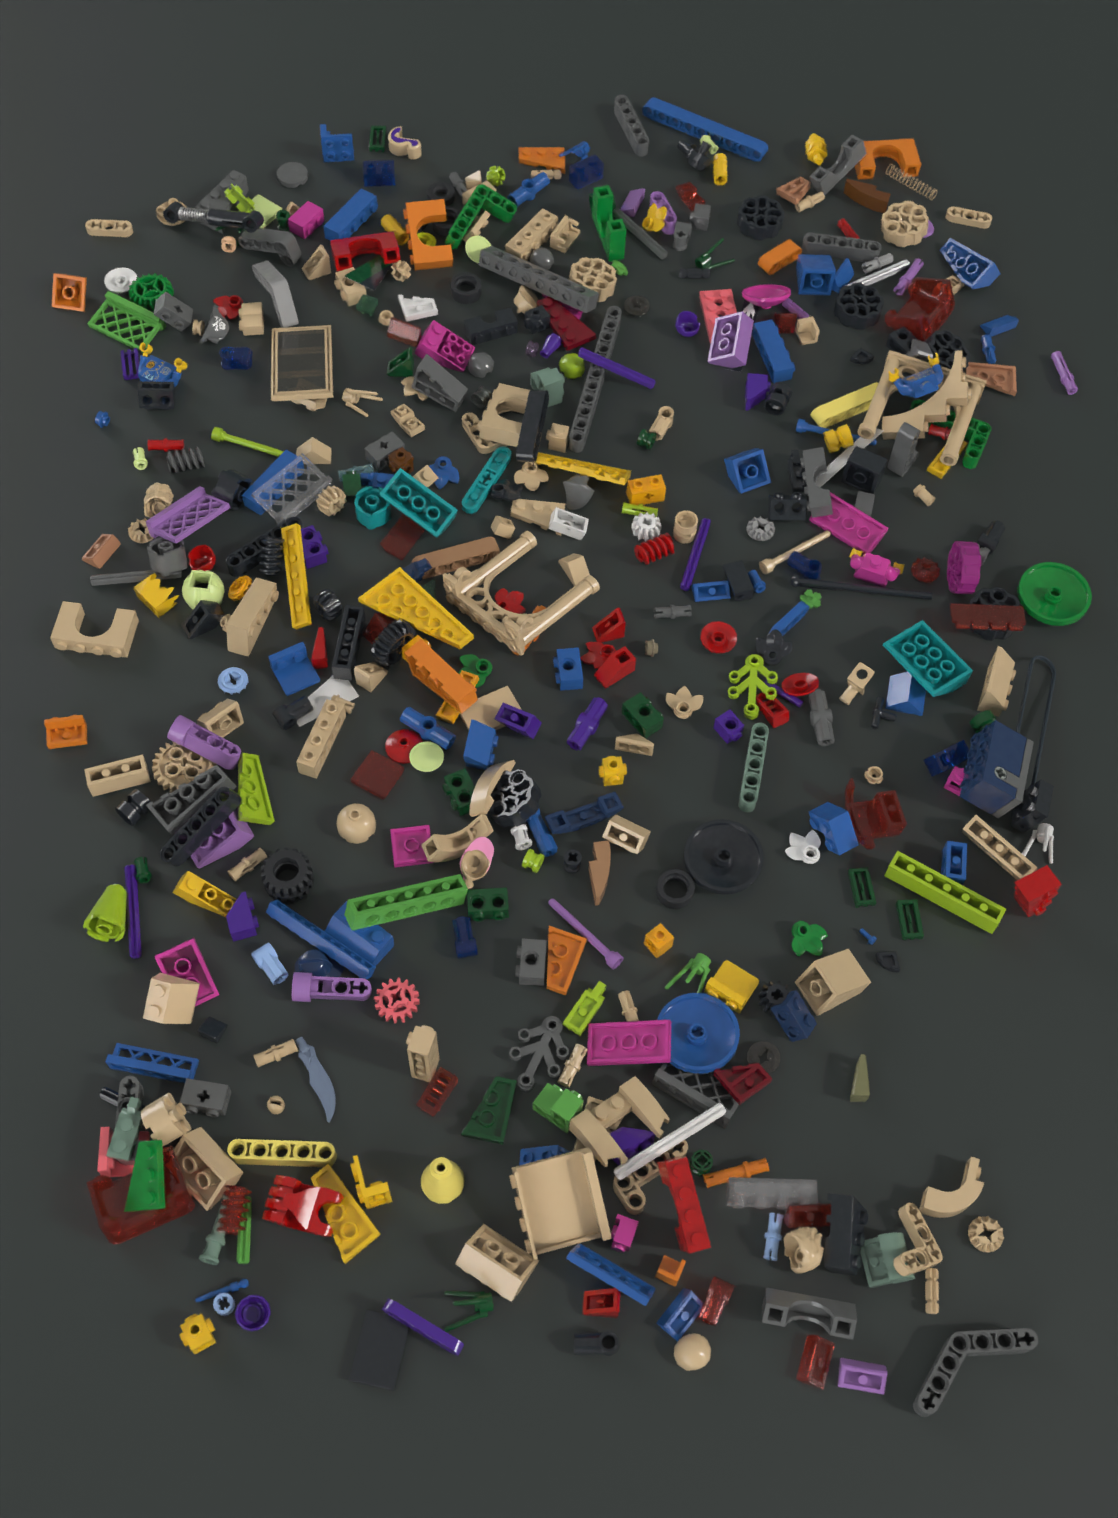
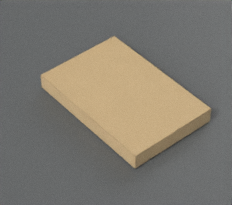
(487, 707)

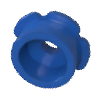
(102, 419)

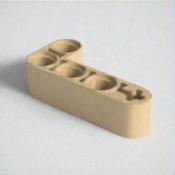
(636, 1181)

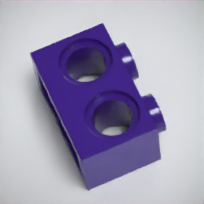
(313, 550)

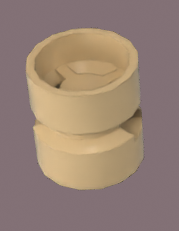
(685, 527)

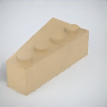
(250, 616)

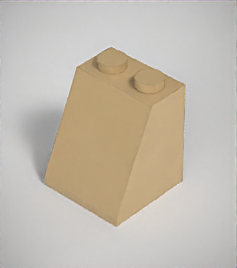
(832, 981)

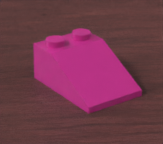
(188, 963)

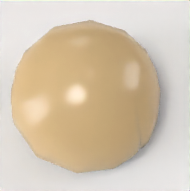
(692, 1352)

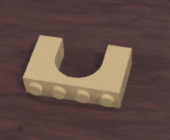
(495, 427)
(113, 642)

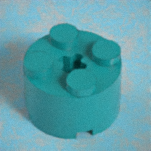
(371, 508)

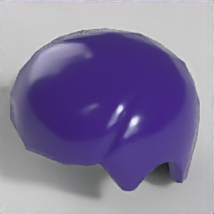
(687, 324)
(252, 1312)

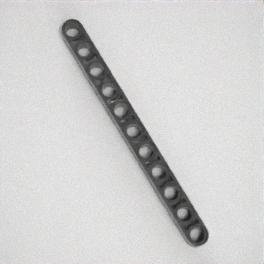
(594, 381)

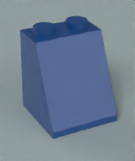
(815, 274)

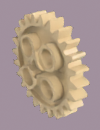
(183, 766)

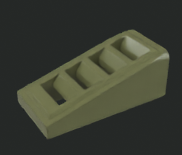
(860, 1087)

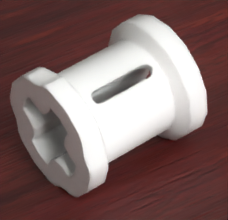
(521, 837)

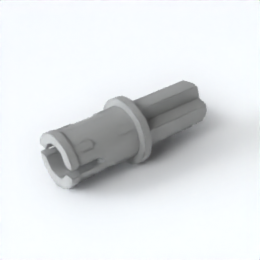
(877, 262)

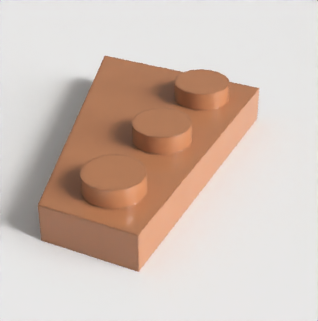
(997, 376)

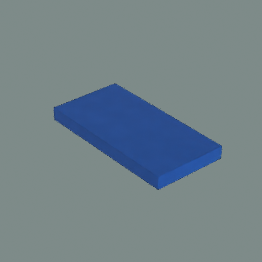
(611, 1273)

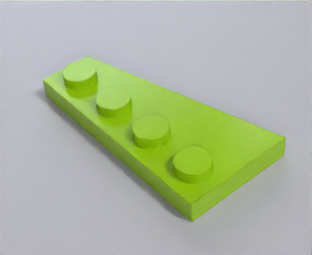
(255, 802)

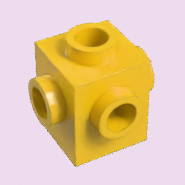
(612, 770)
(200, 1340)

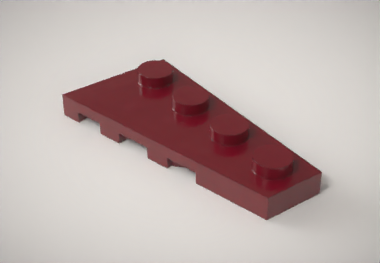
(566, 325)

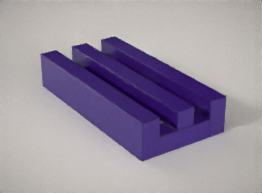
(129, 354)

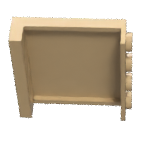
(560, 1201)

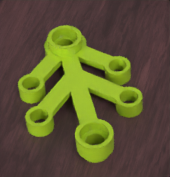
(753, 682)

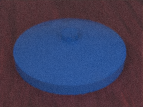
(701, 1032)

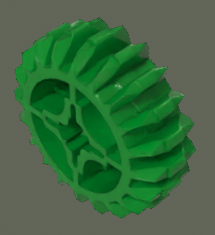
(150, 289)

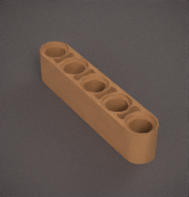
(459, 556)

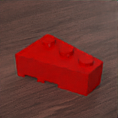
(1036, 891)

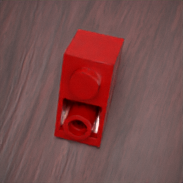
(616, 667)

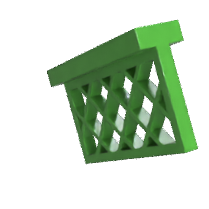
(131, 309)

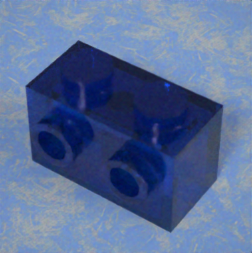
(586, 171)
(379, 173)

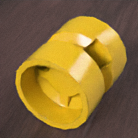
(839, 438)

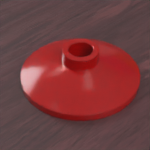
(718, 631)
(800, 684)
(397, 751)

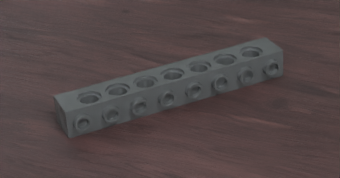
(538, 279)

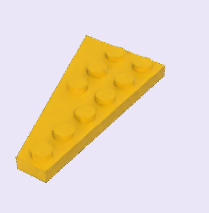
(598, 471)

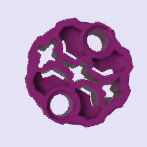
(963, 567)

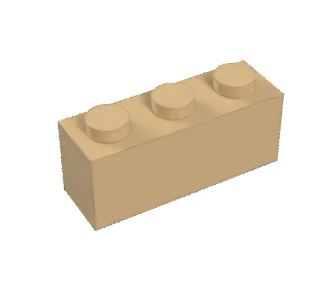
(117, 775)

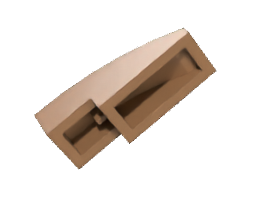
(599, 869)

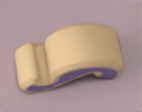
(403, 146)

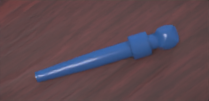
(232, 1287)

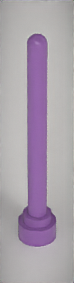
(613, 958)

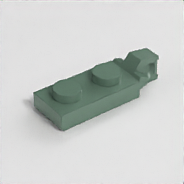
(126, 1131)

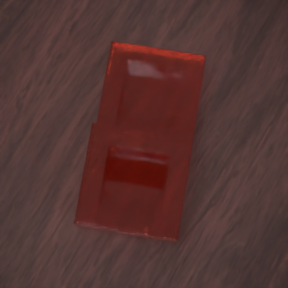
(689, 195)

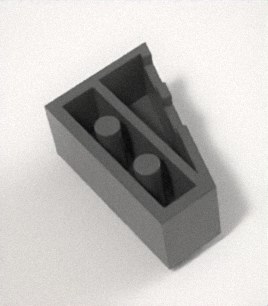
(438, 384)

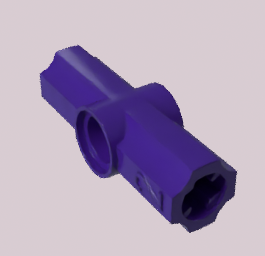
(587, 723)

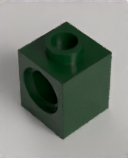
(351, 483)

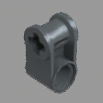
(681, 235)

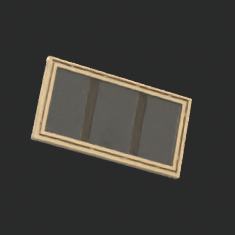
(301, 363)

